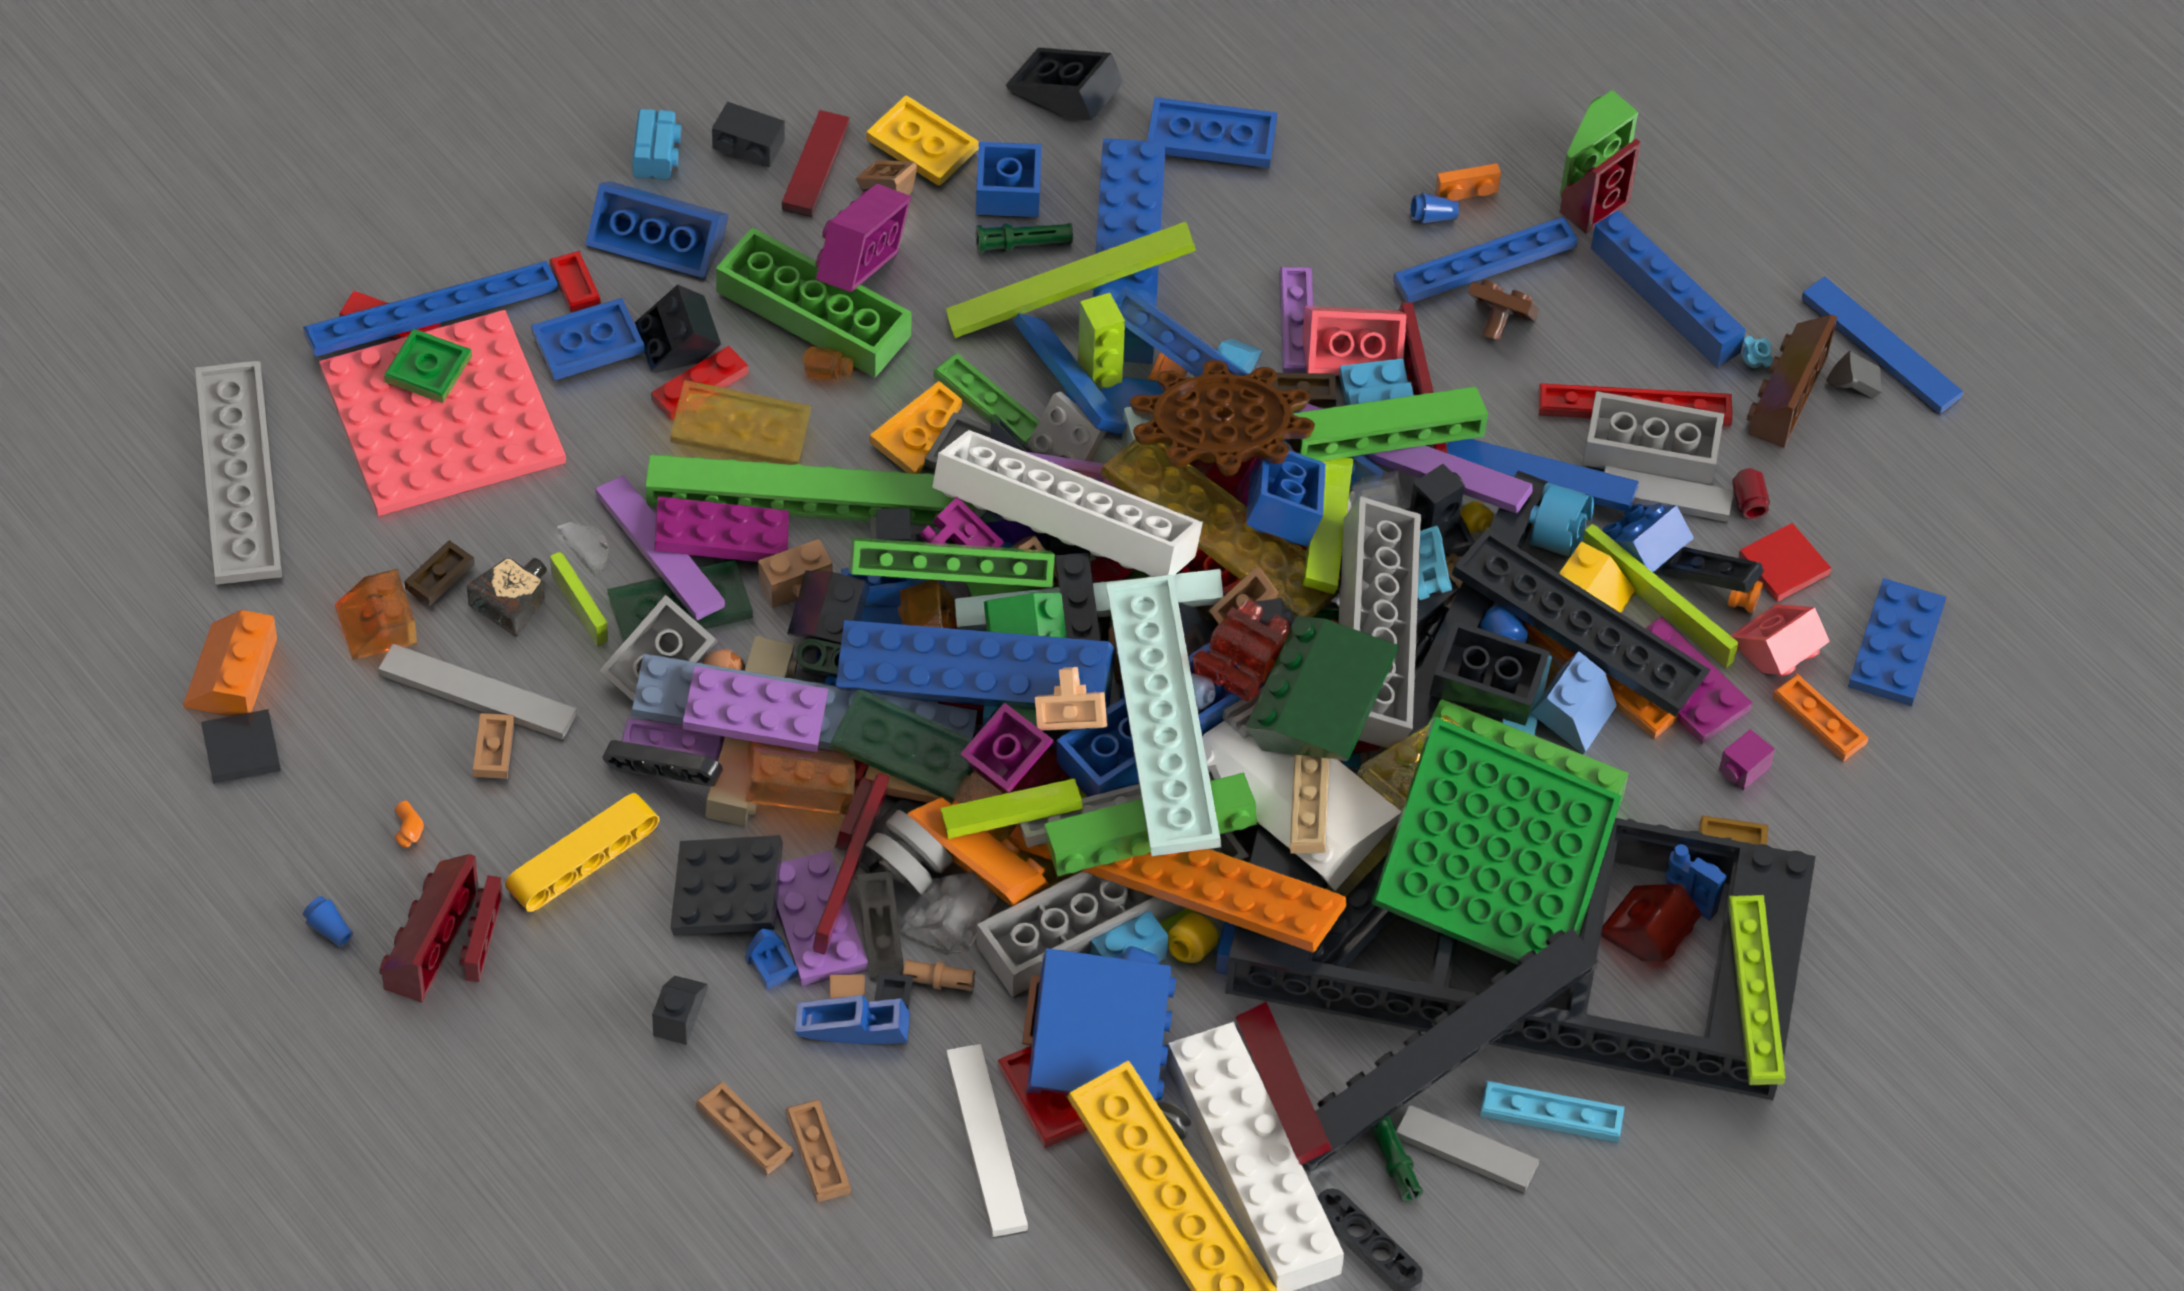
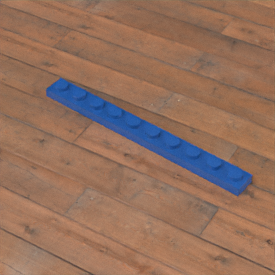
(1192, 352)

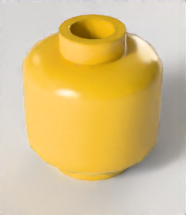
(1192, 938)

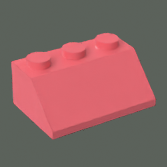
(1350, 337)

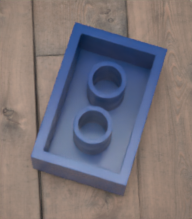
(1287, 497)

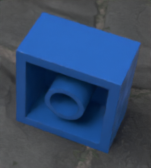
(1008, 179)

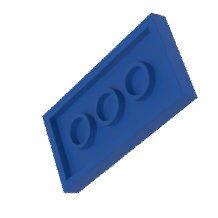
(1213, 132)
(1897, 642)

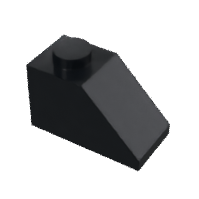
(678, 1008)

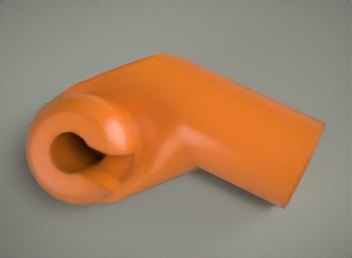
(411, 827)

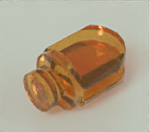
(826, 364)

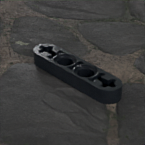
(662, 763)
(1374, 1238)

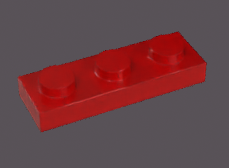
(717, 370)

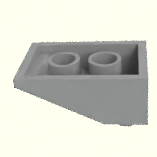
(663, 633)

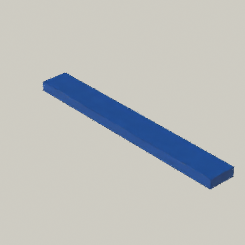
(430, 308)

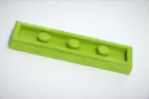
(1011, 808)

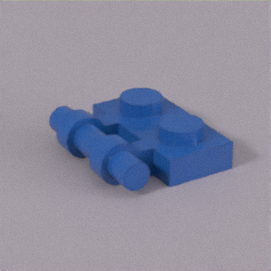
(1700, 879)

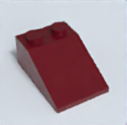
(1601, 189)

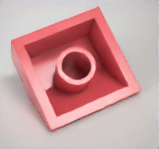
(1781, 638)

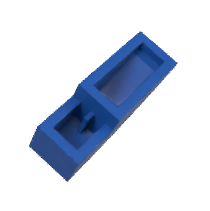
(853, 1020)

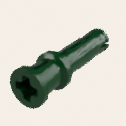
(1009, 237)

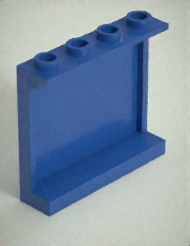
(1096, 1017)

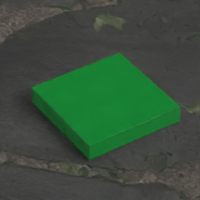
(428, 365)

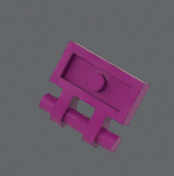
(962, 527)

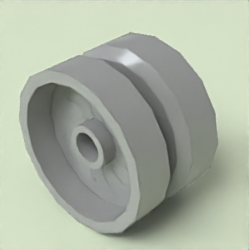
(911, 850)

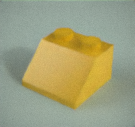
(1598, 576)

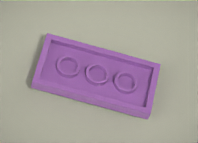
(755, 709)
(802, 897)

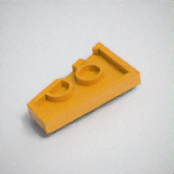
(916, 427)

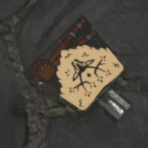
(509, 593)

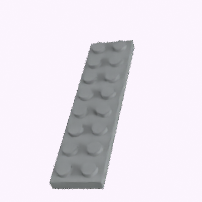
(238, 472)

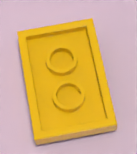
(922, 137)

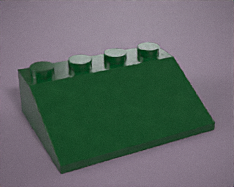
(1320, 690)

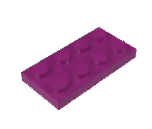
(719, 529)
(1715, 702)

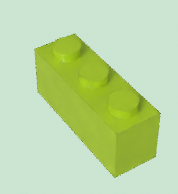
(1101, 340)

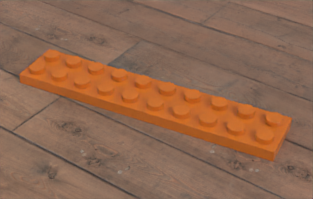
(1225, 890)

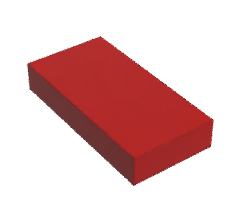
(574, 281)

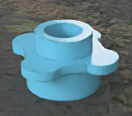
(1757, 352)

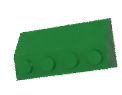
(1027, 615)

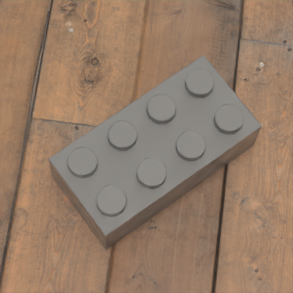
(1653, 438)

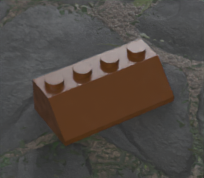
(1791, 380)

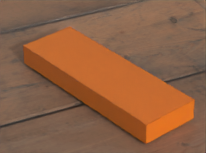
(1820, 717)

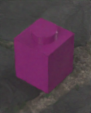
(1746, 759)

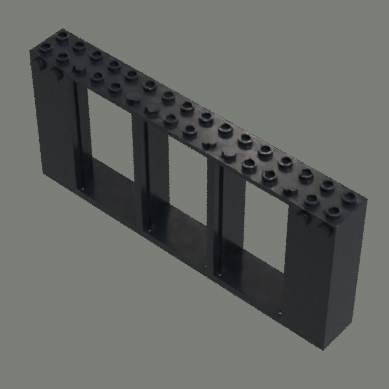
(1287, 975)

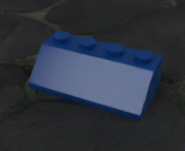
(656, 229)

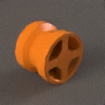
(1746, 600)

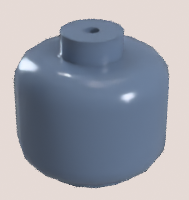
(1204, 691)

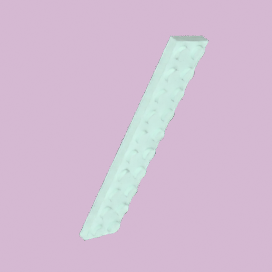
(1163, 716)

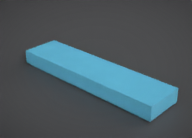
(1552, 1111)

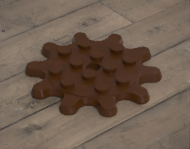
(1192, 409)

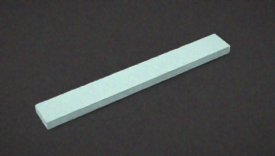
(1192, 589)

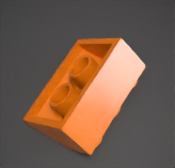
(232, 664)

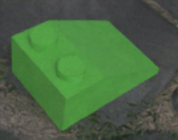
(1602, 133)

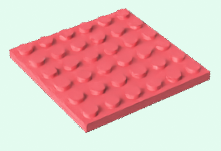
(429, 449)

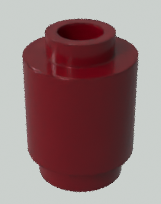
(1751, 493)

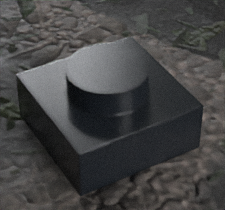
(894, 987)

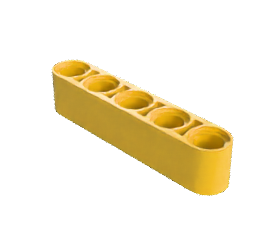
(582, 852)

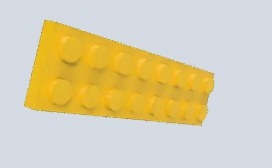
(1167, 1184)

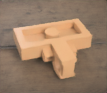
(1070, 705)

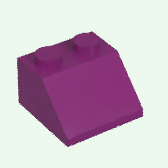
(1006, 748)

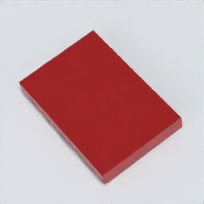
(1047, 1112)

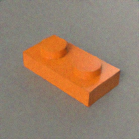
(1468, 182)

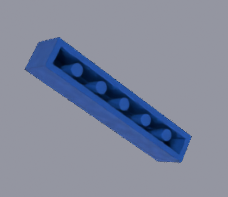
(1668, 288)

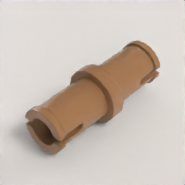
(940, 975)

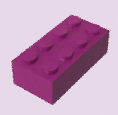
(862, 237)

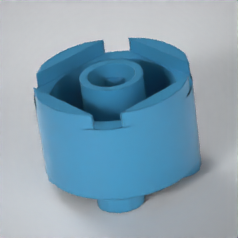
(1560, 519)

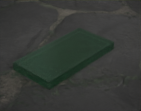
(636, 600)
(903, 745)

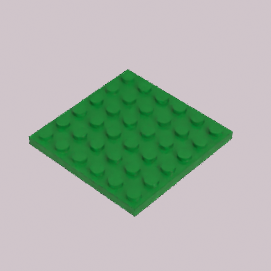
(1495, 845)

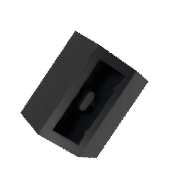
(678, 330)

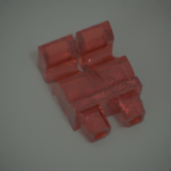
(1249, 639)

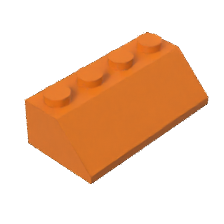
(985, 856)

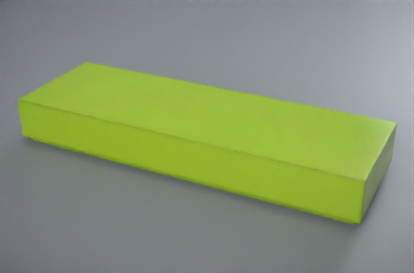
(579, 598)

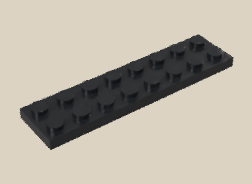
(1581, 622)

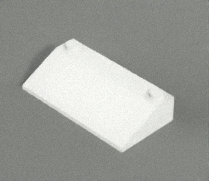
(1355, 813)

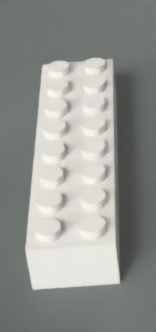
(1066, 505)
(1254, 1158)

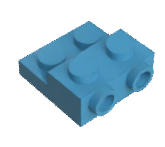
(1374, 381)

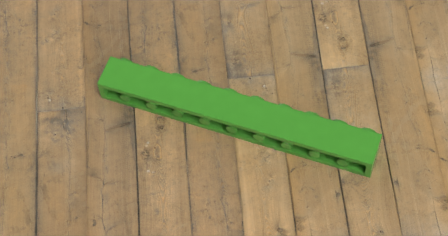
(796, 488)

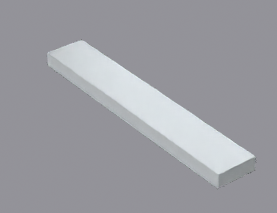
(986, 1140)

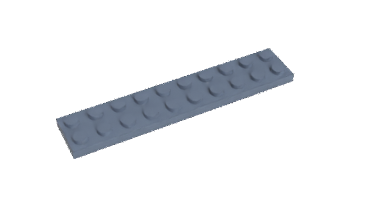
(666, 684)

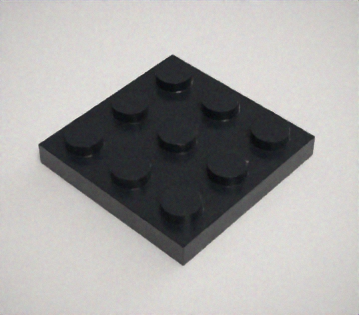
(726, 885)

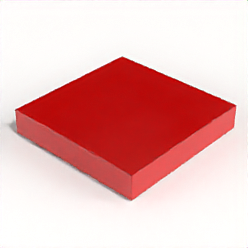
(1787, 561)

